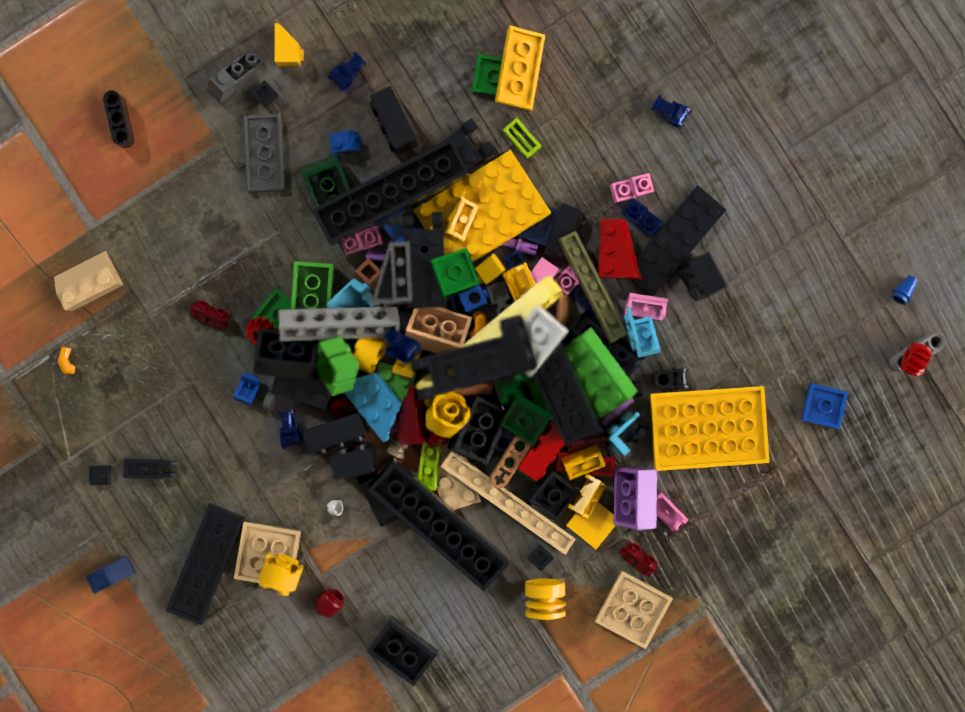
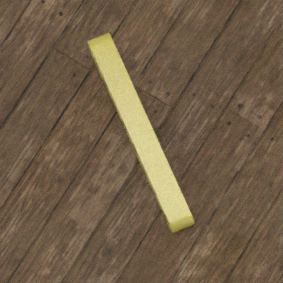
(541, 294)

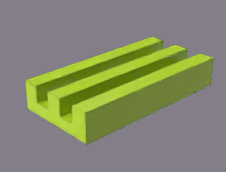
(522, 139)

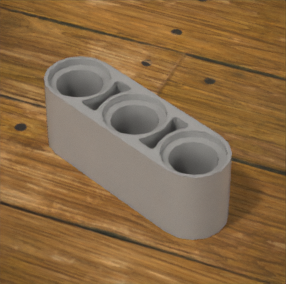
(926, 340)

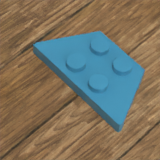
(375, 403)

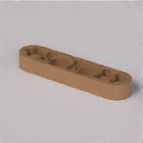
(517, 456)

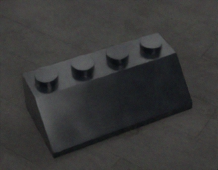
(619, 349)

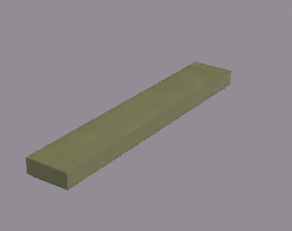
(592, 287)

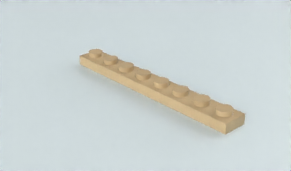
(508, 502)

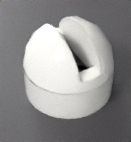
(335, 507)

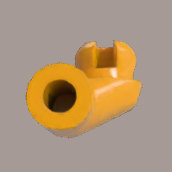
(480, 323)
(63, 361)

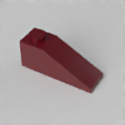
(412, 420)

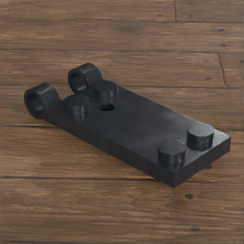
(465, 149)
(423, 280)
(471, 366)

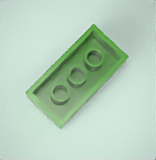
(312, 285)
(599, 373)

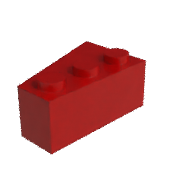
(616, 251)
(542, 452)

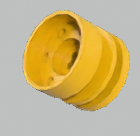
(545, 602)

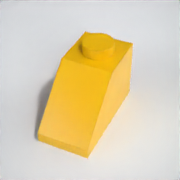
(287, 49)
(489, 270)

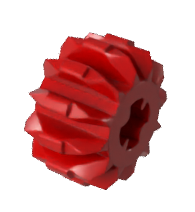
(256, 324)
(916, 359)

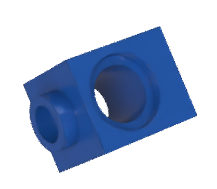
(464, 297)

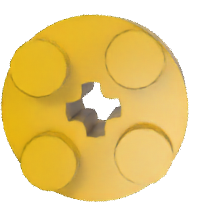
(368, 353)
(447, 414)
(280, 573)

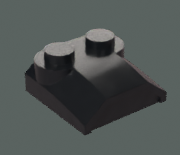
(552, 494)

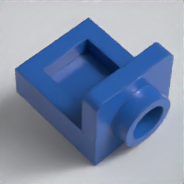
(344, 142)
(247, 389)

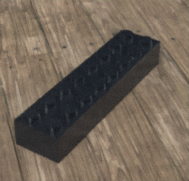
(391, 192)
(438, 524)

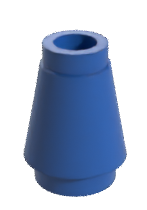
(905, 290)

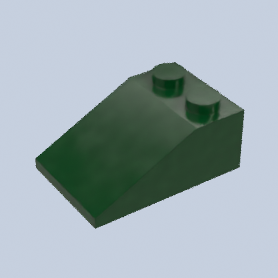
(325, 179)

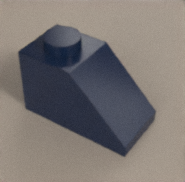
(110, 574)

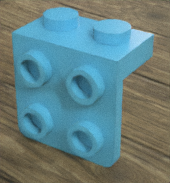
(353, 296)
(642, 335)
(613, 431)

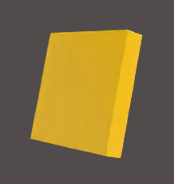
(594, 528)

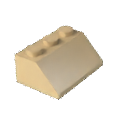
(87, 282)

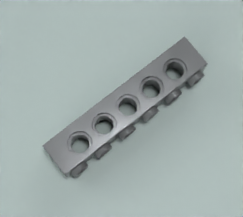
(337, 322)

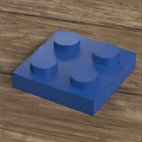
(824, 405)

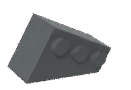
(395, 276)

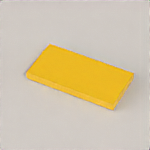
(520, 68)

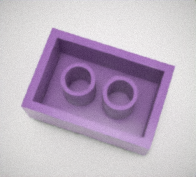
(635, 497)

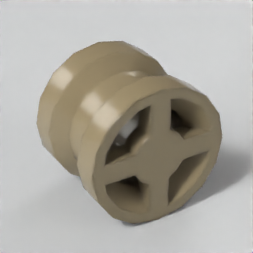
(396, 449)

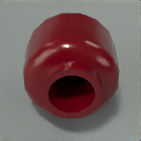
(329, 602)

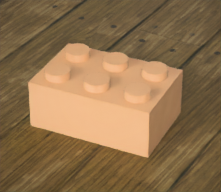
(438, 329)

